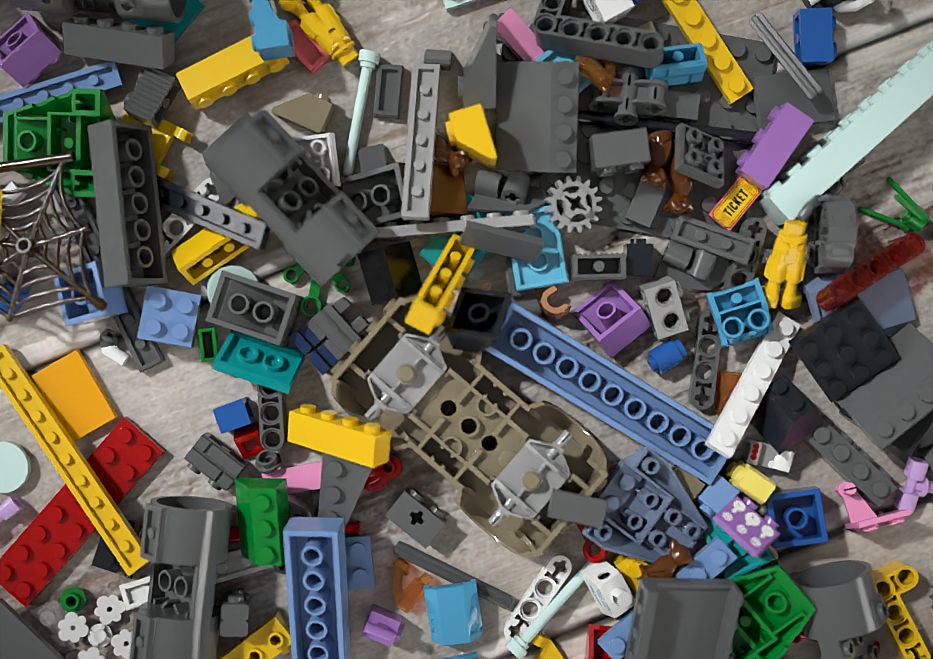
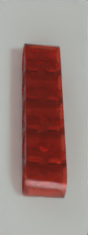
(870, 271)

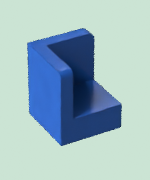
(234, 415)

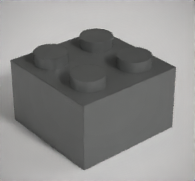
(617, 152)

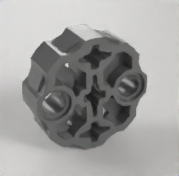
(832, 236)

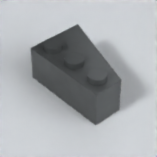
(340, 486)

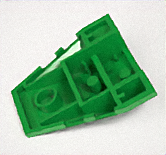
(55, 128)
(770, 614)

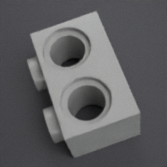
(659, 309)

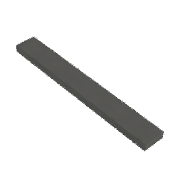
(144, 352)

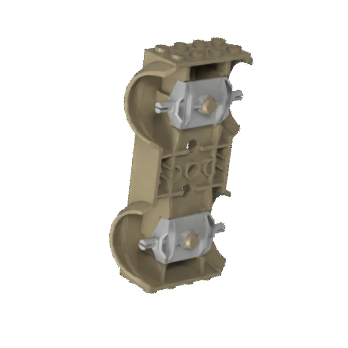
(402, 380)

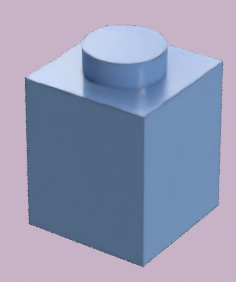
(716, 496)

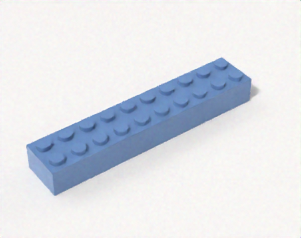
(607, 392)

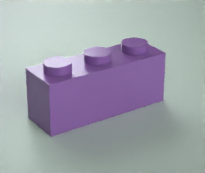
(773, 145)

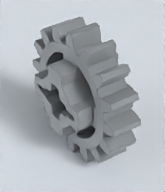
(582, 209)

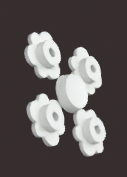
(99, 634)

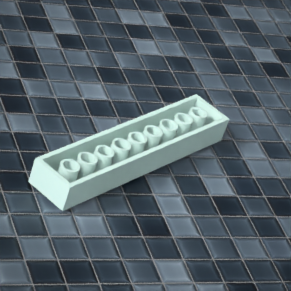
(852, 140)

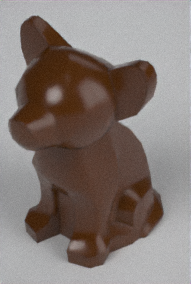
(660, 152)
(456, 160)
(681, 187)
(666, 565)

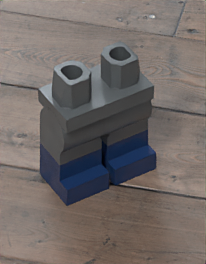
(333, 326)

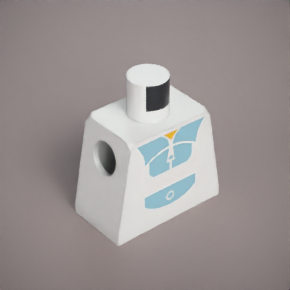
(610, 593)

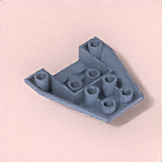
(886, 299)
(645, 509)

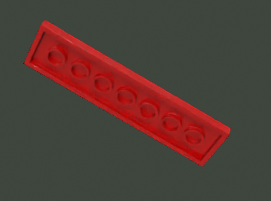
(64, 524)

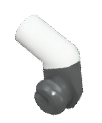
(110, 347)

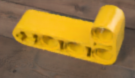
(900, 617)

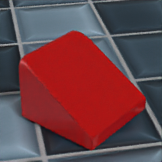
(248, 440)

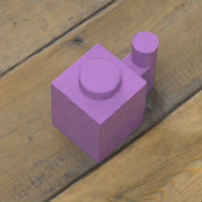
(383, 626)

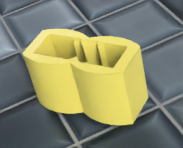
(750, 481)

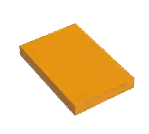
(75, 395)

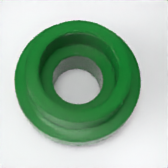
(78, 594)

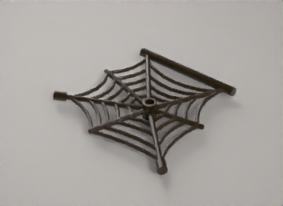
(30, 248)

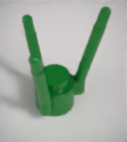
(912, 215)

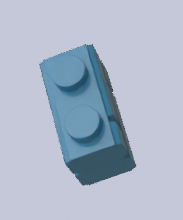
(680, 65)

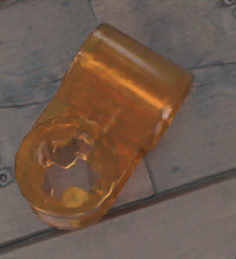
(725, 385)

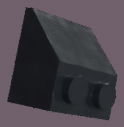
(390, 272)
(477, 319)
(785, 415)

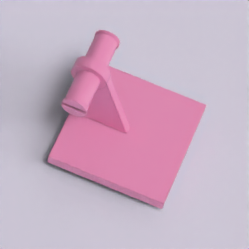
(861, 515)

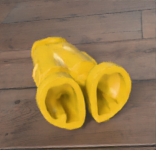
(323, 28)
(787, 264)

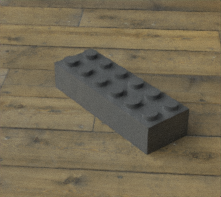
(127, 204)

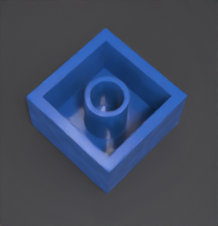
(798, 515)

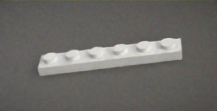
(752, 386)

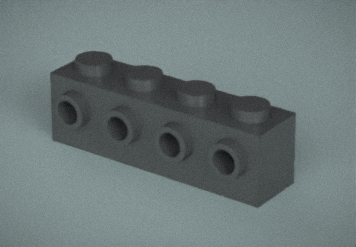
(119, 41)
(849, 463)

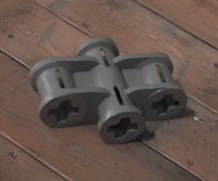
(637, 97)

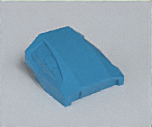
(740, 313)
(454, 612)

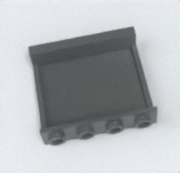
(684, 619)

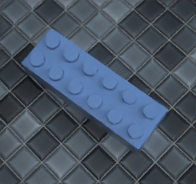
(317, 588)

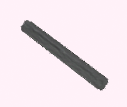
(451, 573)

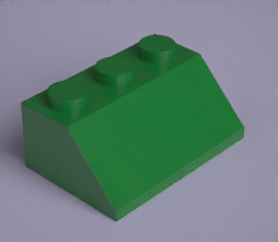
(262, 518)

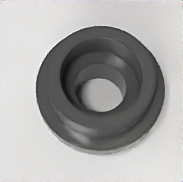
(268, 461)

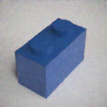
(814, 36)

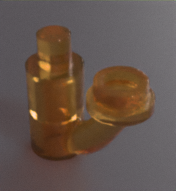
(595, 71)
(407, 598)

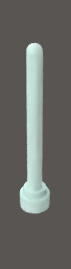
(368, 62)
(520, 644)

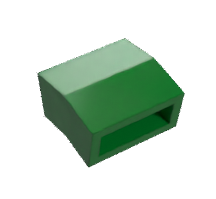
(201, 343)

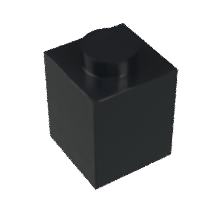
(638, 258)

